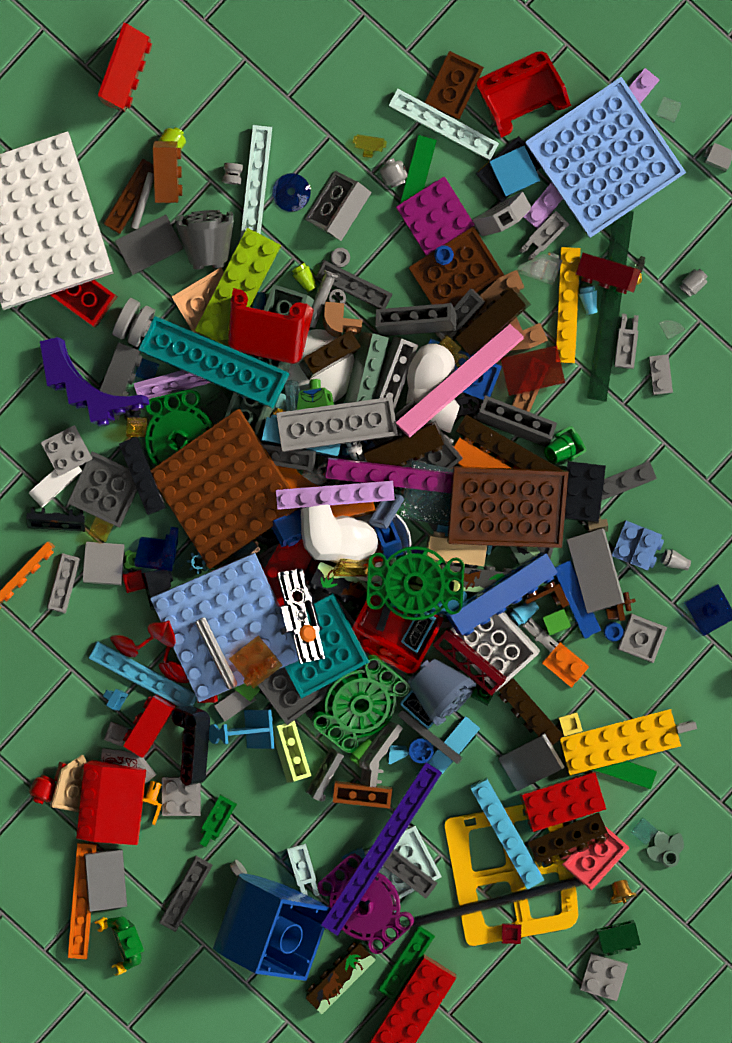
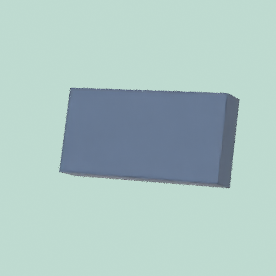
(385, 512)

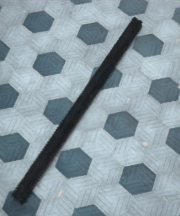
(485, 904)

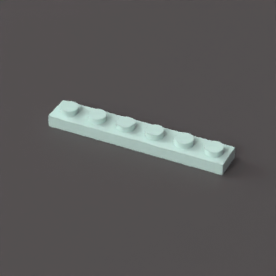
(443, 124)
(256, 178)

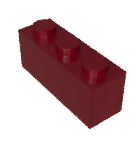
(607, 273)

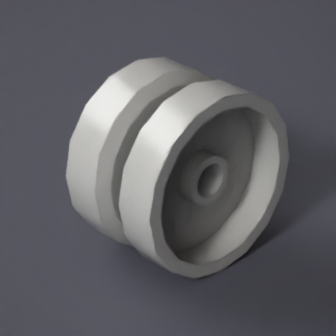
(132, 321)

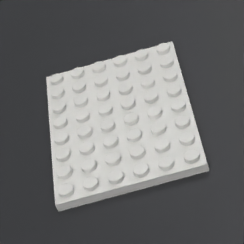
(46, 223)

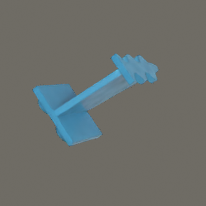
(257, 730)

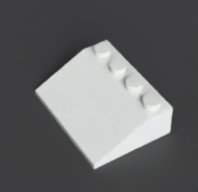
(502, 646)

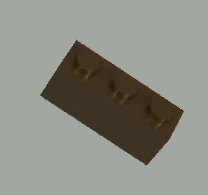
(329, 355)

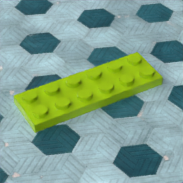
(244, 272)

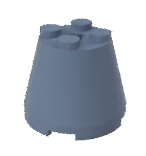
(440, 689)

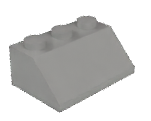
(338, 205)

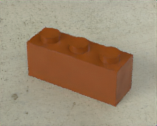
(167, 171)
(362, 794)

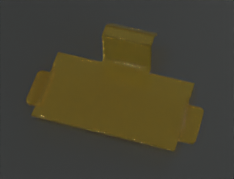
(369, 144)

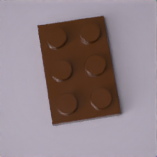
(454, 85)

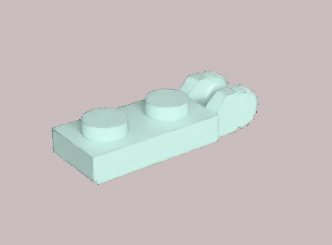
(303, 868)

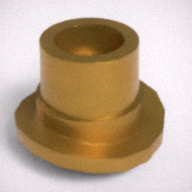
(621, 892)

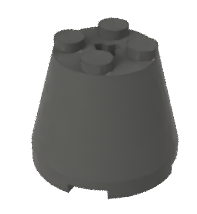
(206, 237)

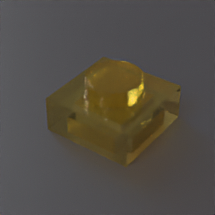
(136, 427)
(101, 529)

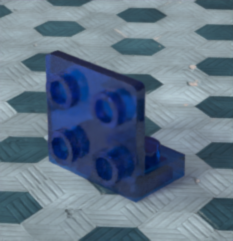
(158, 553)

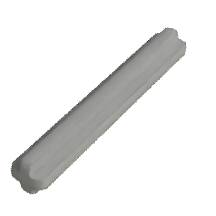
(216, 653)

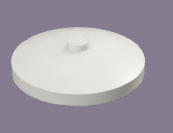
(333, 379)

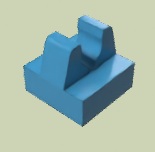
(115, 698)

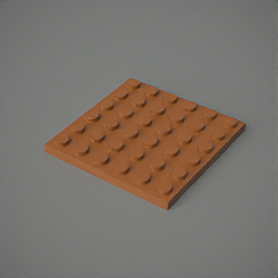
(222, 488)

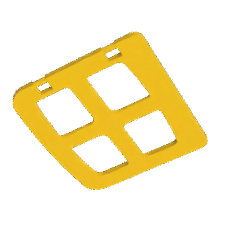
(467, 881)

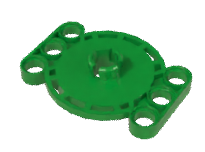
(172, 422)
(396, 586)
(360, 720)

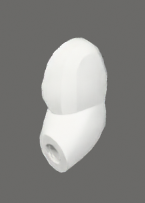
(336, 537)

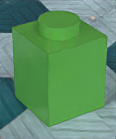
(557, 621)

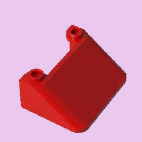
(521, 89)
(266, 332)
(388, 643)

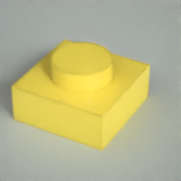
(570, 724)

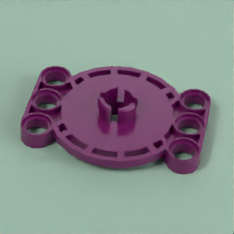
(381, 907)

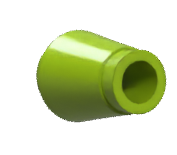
(304, 276)

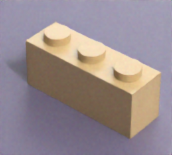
(468, 553)

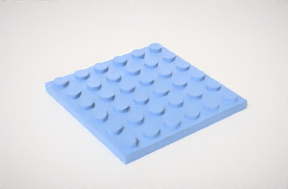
(605, 157)
(237, 608)

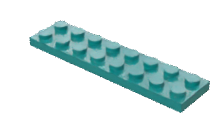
(214, 362)

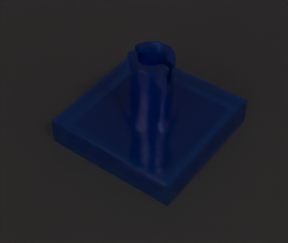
(710, 609)

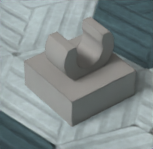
(370, 777)

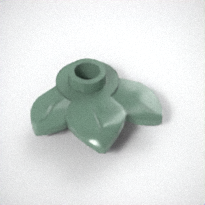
(665, 845)

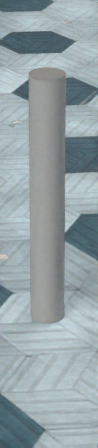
(143, 200)

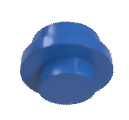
(443, 255)

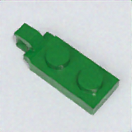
(217, 819)

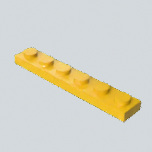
(568, 304)

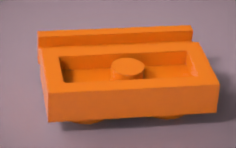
(565, 664)

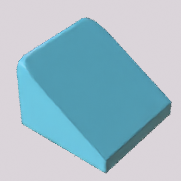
(396, 753)

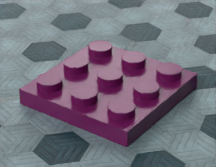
(435, 216)

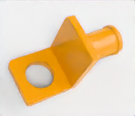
(151, 797)

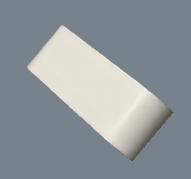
(52, 485)

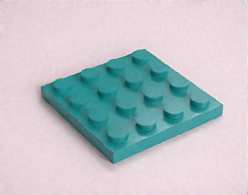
(340, 647)

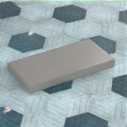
(595, 571)

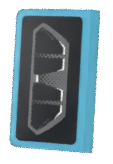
(417, 632)
(414, 707)

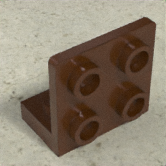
(558, 596)

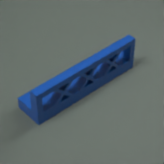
(570, 585)

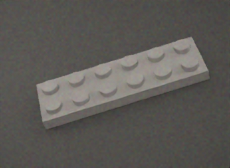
(336, 424)

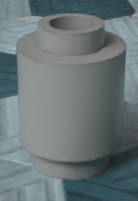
(693, 282)

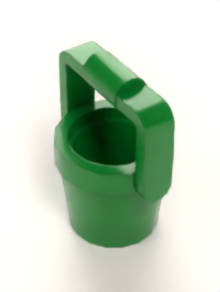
(564, 447)

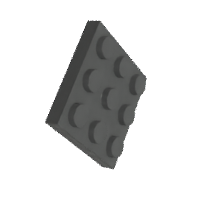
(104, 490)

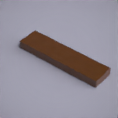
(129, 198)

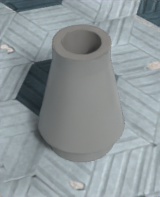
(675, 560)

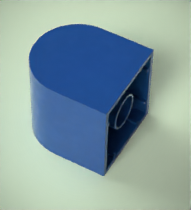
(271, 928)

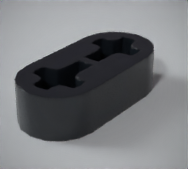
(466, 411)

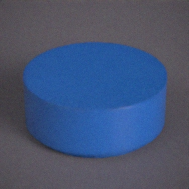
(613, 631)

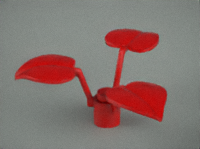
(163, 633)

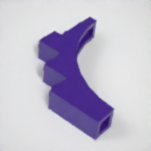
(63, 375)

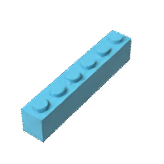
(507, 833)

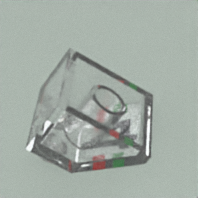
(542, 268)

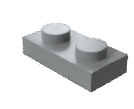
(660, 374)

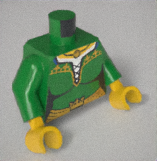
(127, 941)

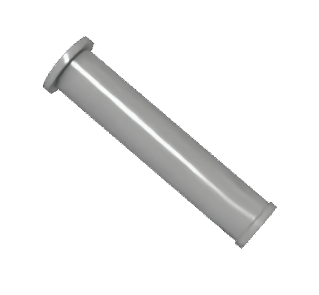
(322, 295)

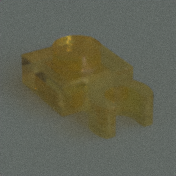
(449, 344)

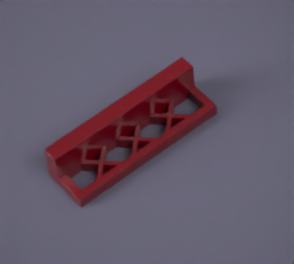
(472, 658)

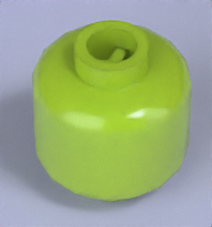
(173, 135)

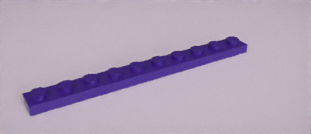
(381, 849)

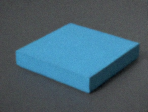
(514, 171)

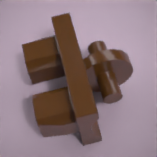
(618, 611)

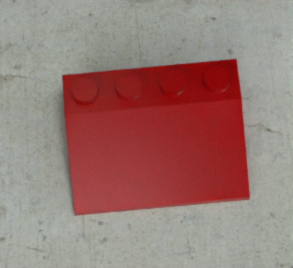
(124, 68)
(111, 803)

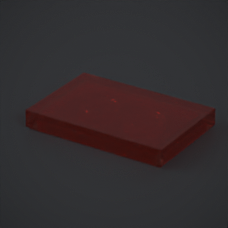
(533, 370)

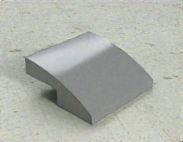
(103, 563)

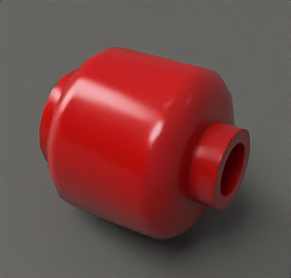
(42, 789)

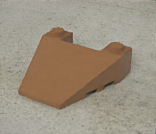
(533, 335)

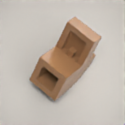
(335, 323)

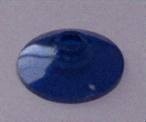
(291, 202)

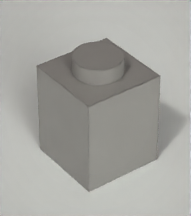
(718, 157)

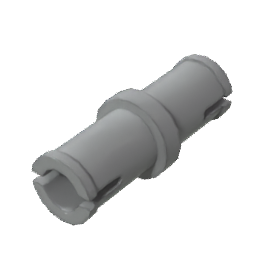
(540, 635)

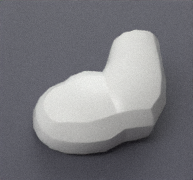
(428, 370)

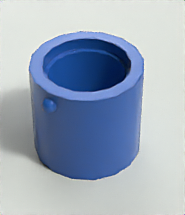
(421, 750)

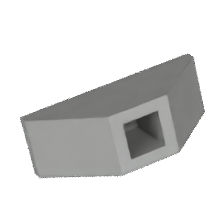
(502, 215)

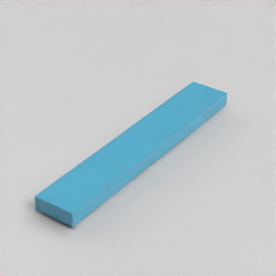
(142, 675)

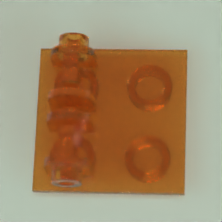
(255, 662)

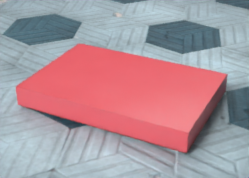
(596, 861)

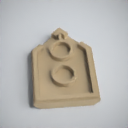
(69, 786)

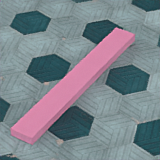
(459, 380)

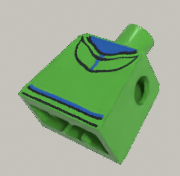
(314, 396)

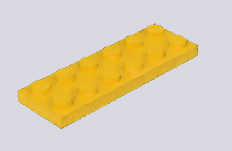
(620, 742)

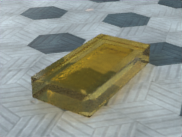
(352, 568)

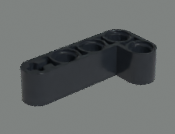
(195, 743)

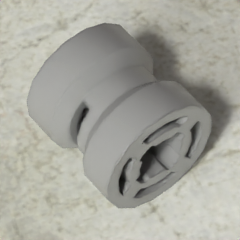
(235, 170)

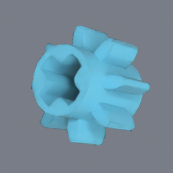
(193, 561)

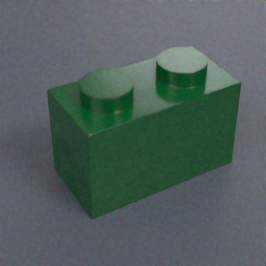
(618, 937)

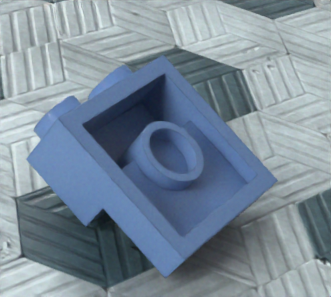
(637, 545)

